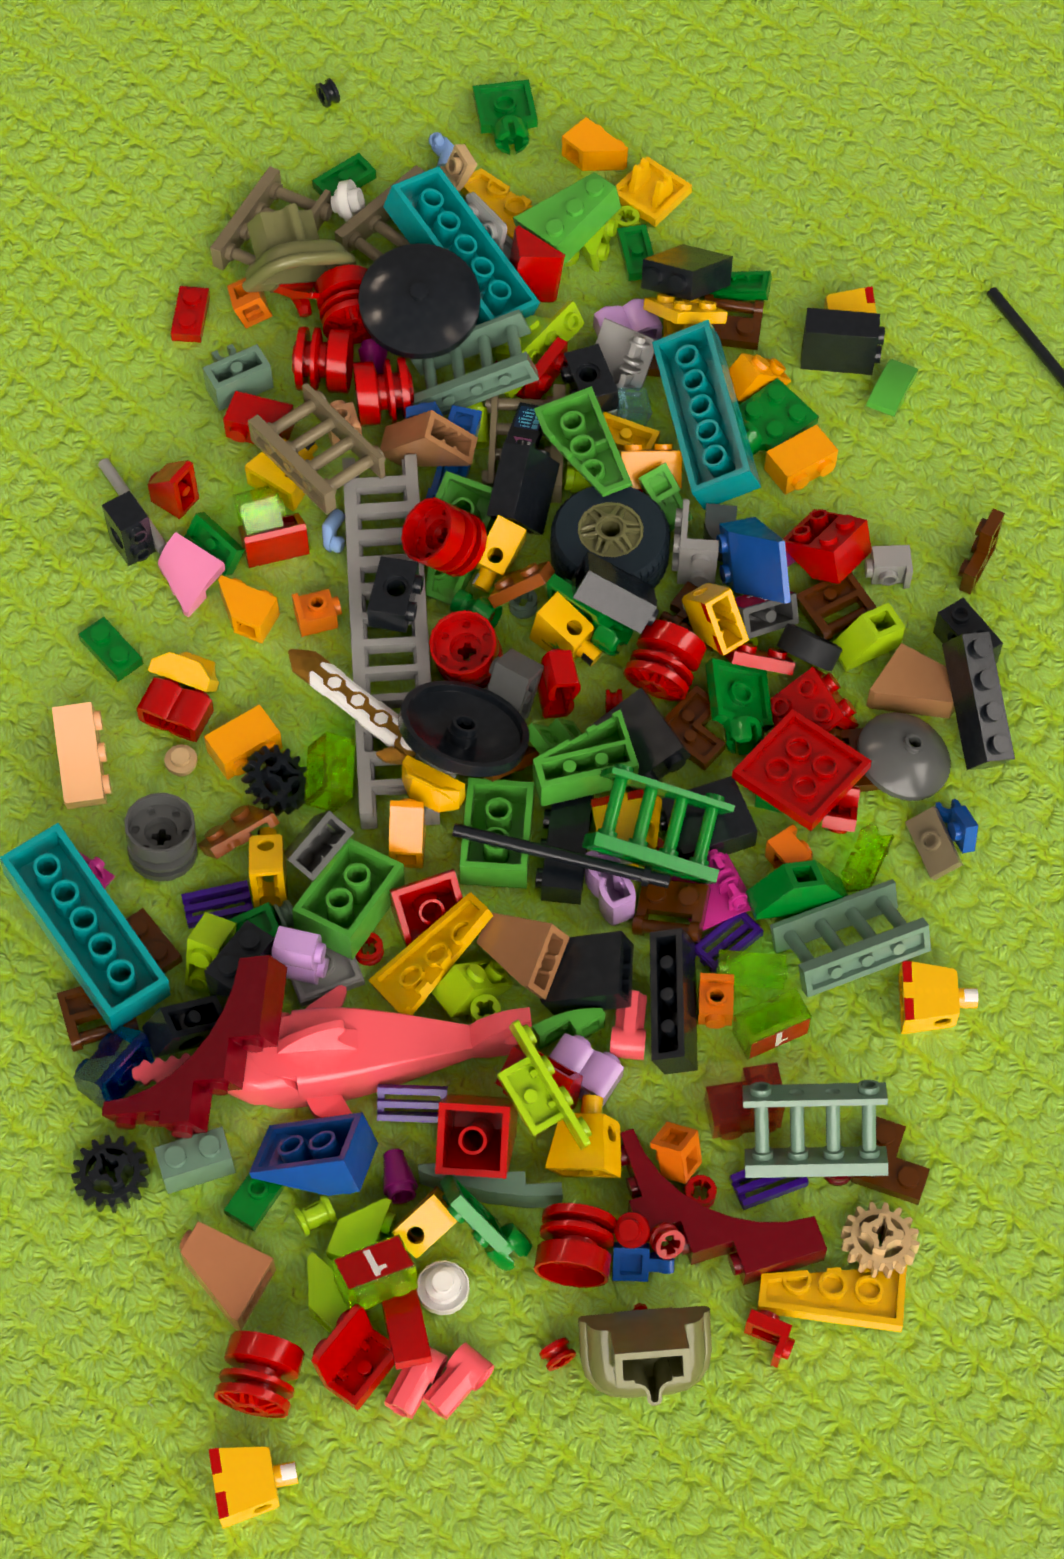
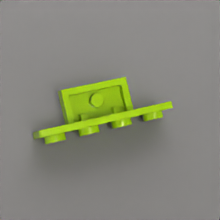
(543, 334)
(536, 1092)

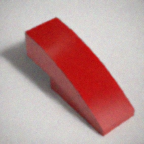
(406, 1330)

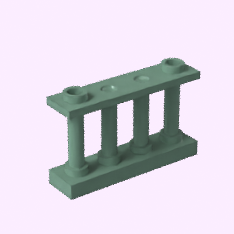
(491, 378)
(860, 958)
(815, 1161)

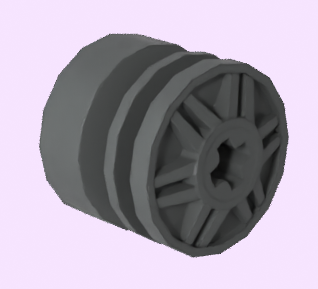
(161, 837)

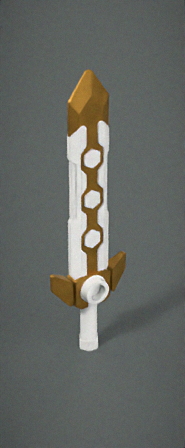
(358, 703)

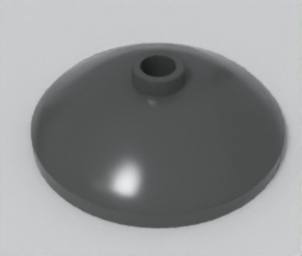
(896, 765)

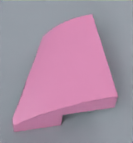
(188, 571)

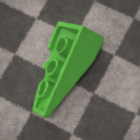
(583, 437)
(473, 498)

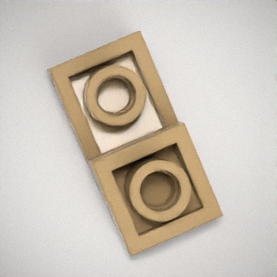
(459, 166)

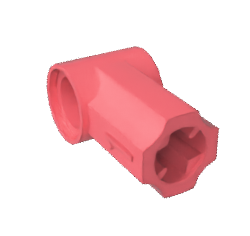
(629, 1033)
(464, 1372)
(413, 1384)

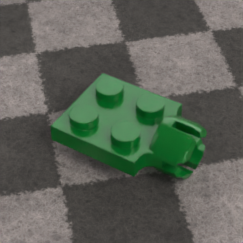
(506, 113)
(775, 416)
(607, 631)
(740, 703)
(496, 1239)

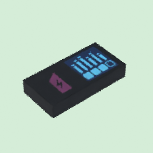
(525, 425)

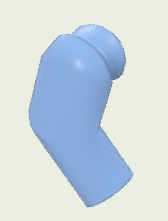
(441, 147)
(331, 541)

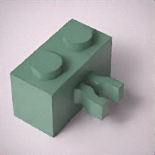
(241, 371)
(194, 1160)

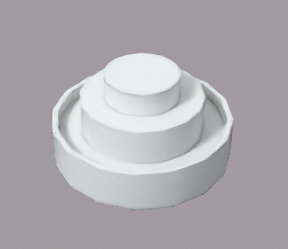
(347, 200)
(443, 1287)

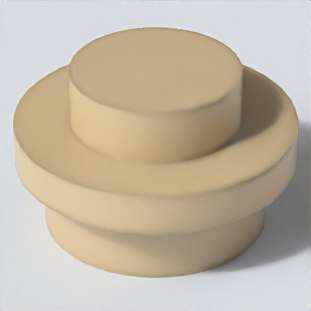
(180, 760)

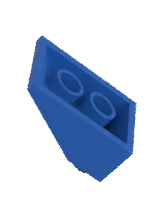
(754, 560)
(317, 1154)

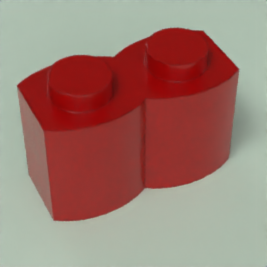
(558, 683)
(175, 709)

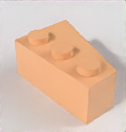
(81, 755)

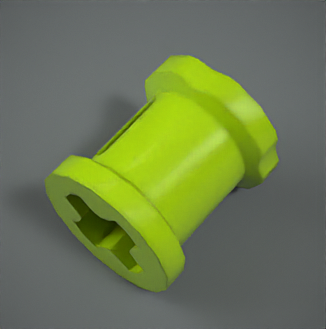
(483, 1006)
(315, 1214)

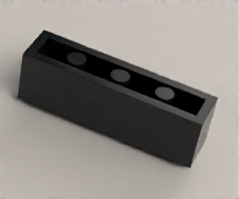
(978, 701)
(566, 827)
(673, 1001)

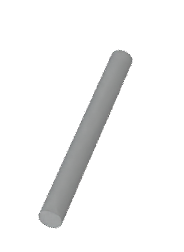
(121, 488)

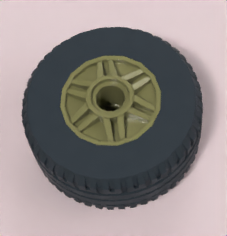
(618, 528)

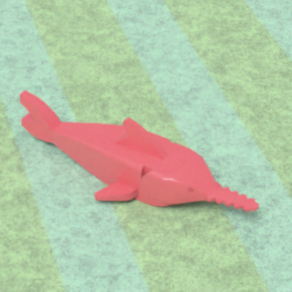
(344, 1054)

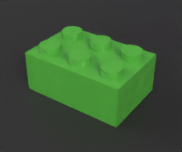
(503, 809)
(349, 897)

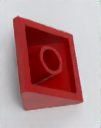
(537, 264)
(276, 543)
(423, 903)

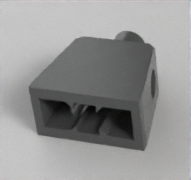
(318, 844)

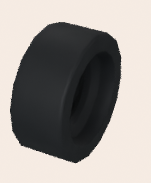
(809, 647)

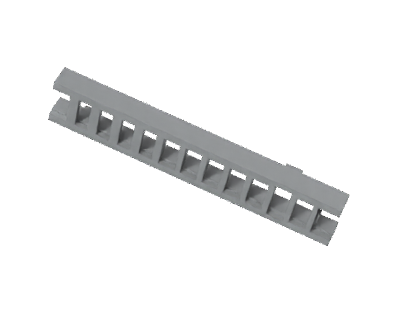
(360, 644)

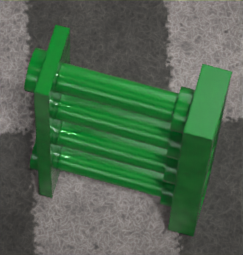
(635, 849)

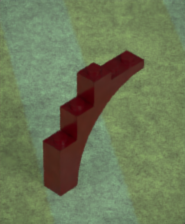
(218, 1065)
(710, 1234)

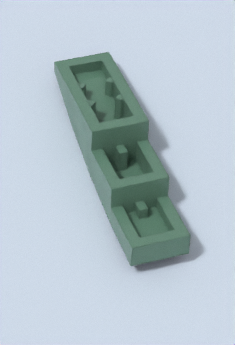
(499, 1191)

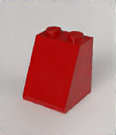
(475, 1136)

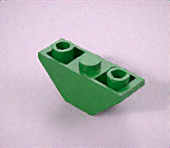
(794, 890)

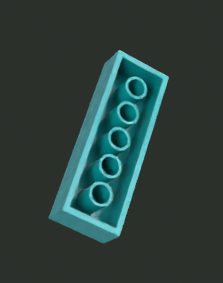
(435, 213)
(706, 414)
(85, 926)

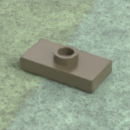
(934, 843)

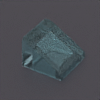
(634, 405)

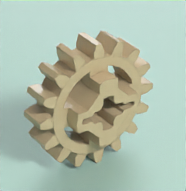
(862, 1240)

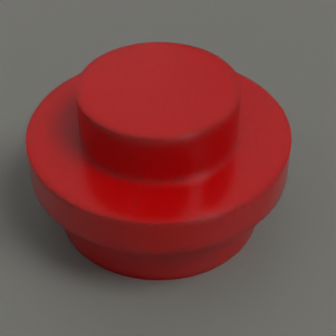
(632, 1230)

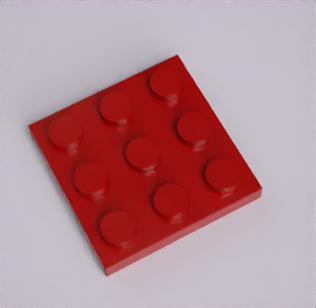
(801, 769)

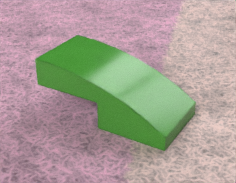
(892, 387)
(663, 489)
(547, 737)
(575, 1022)

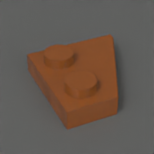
(520, 582)
(236, 830)

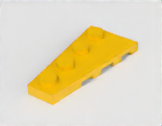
(497, 197)
(425, 961)
(836, 1297)

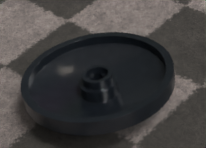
(419, 301)
(463, 728)

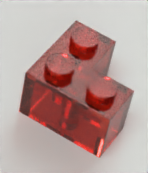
(725, 1104)

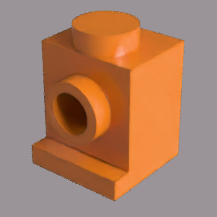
(249, 306)
(316, 612)
(787, 848)
(715, 987)
(677, 1151)

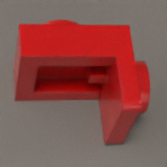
(844, 814)
(769, 1328)

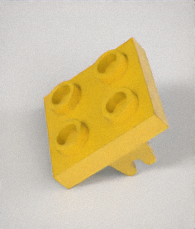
(652, 190)
(682, 313)

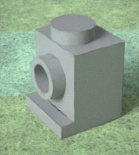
(890, 565)

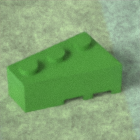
(572, 214)
(575, 766)

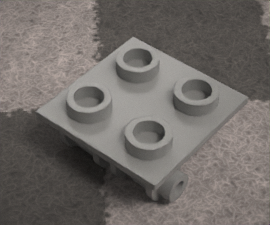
(625, 353)

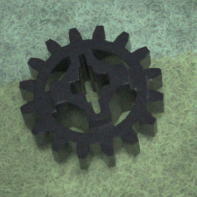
(275, 780)
(98, 1179)

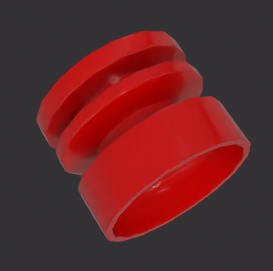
(339, 300)
(324, 359)
(382, 390)
(444, 537)
(457, 637)
(665, 660)
(575, 1245)
(259, 1374)

